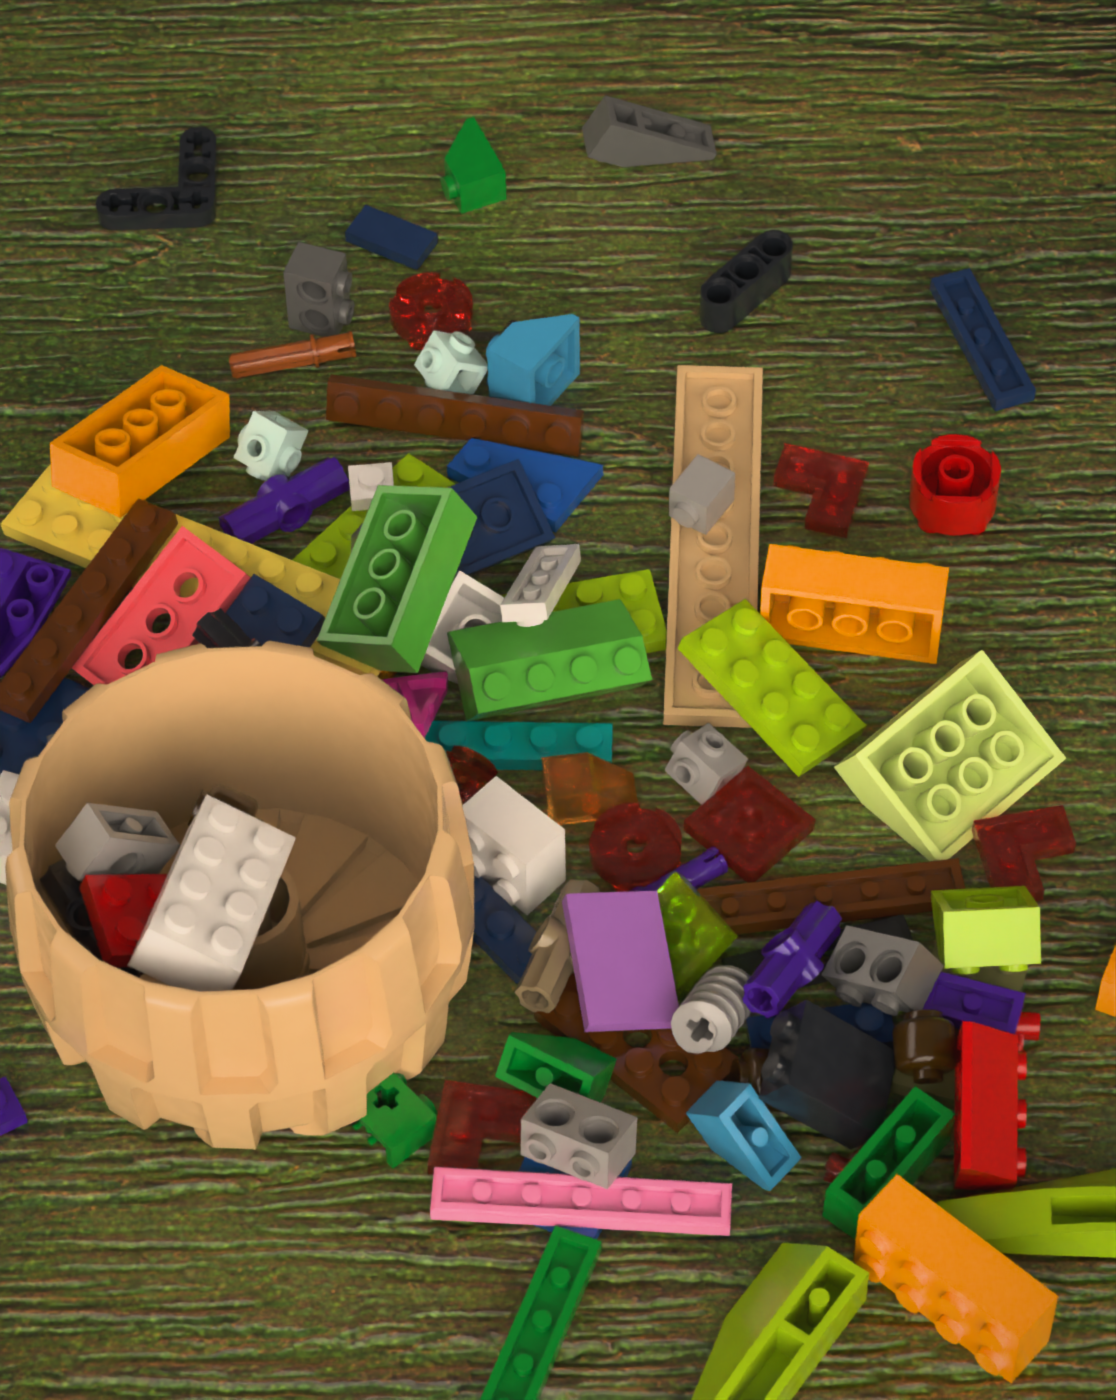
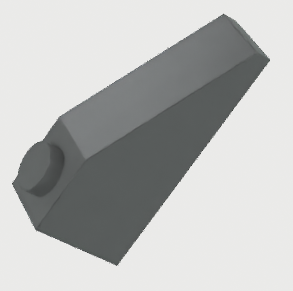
(642, 136)

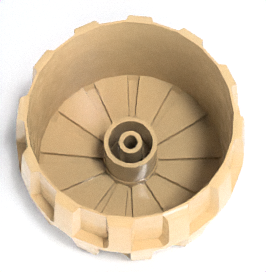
(357, 936)

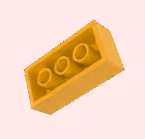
(140, 440)
(854, 602)
(954, 1279)

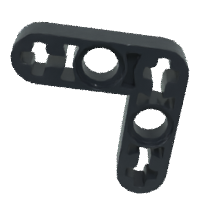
(185, 195)

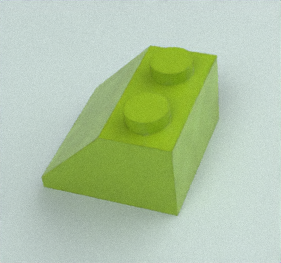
(986, 928)

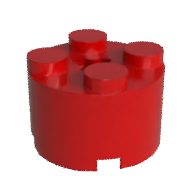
(954, 486)

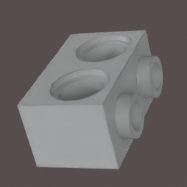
(578, 1136)

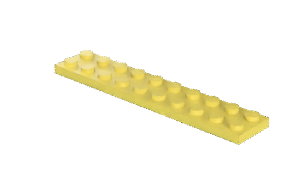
(78, 530)

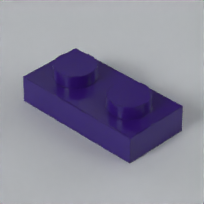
(976, 1001)

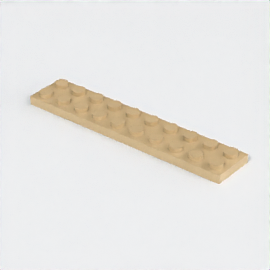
(712, 572)

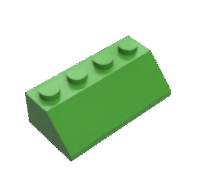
(398, 577)
(559, 661)

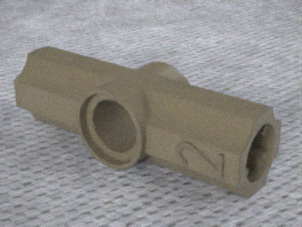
(551, 956)

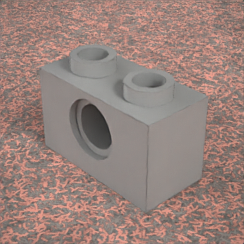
(116, 842)

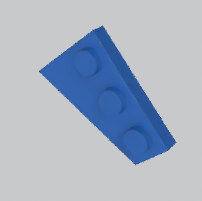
(556, 480)

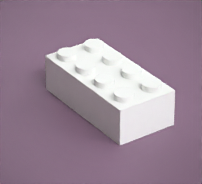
(212, 900)

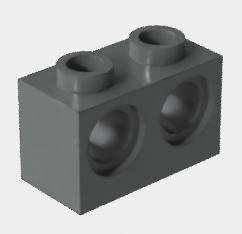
(318, 290)
(881, 971)

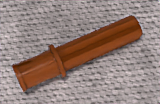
(292, 355)

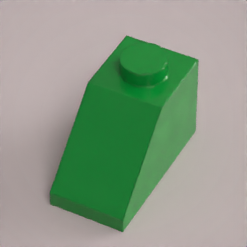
(473, 170)
(538, 1060)

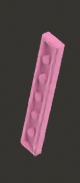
(572, 1202)

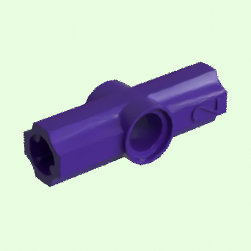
(286, 501)
(792, 959)

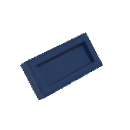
(391, 237)

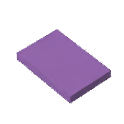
(620, 960)

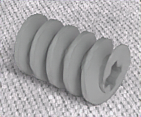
(711, 1011)

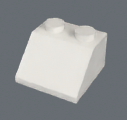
(465, 607)

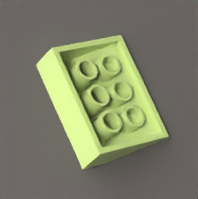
(951, 759)

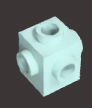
(451, 363)
(270, 445)

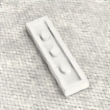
(540, 584)

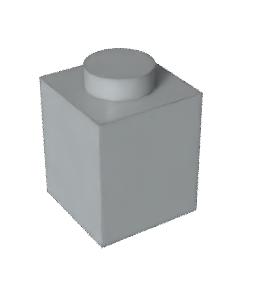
(701, 494)

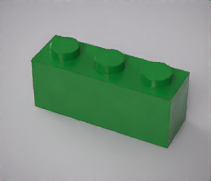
(900, 1146)

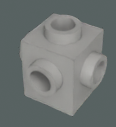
(704, 762)

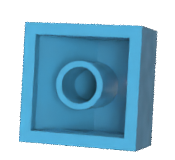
(534, 359)

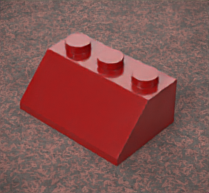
(988, 1109)

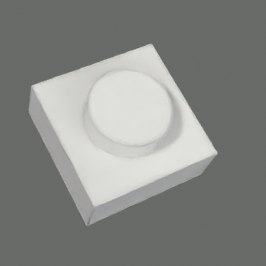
(364, 482)

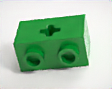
(405, 1126)

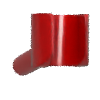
(1028, 1028)

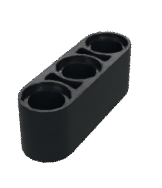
(746, 281)

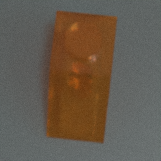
(583, 787)

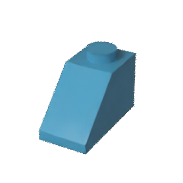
(744, 1132)

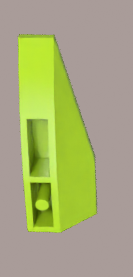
(1046, 1217)
(783, 1325)

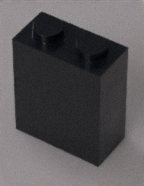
(827, 1074)

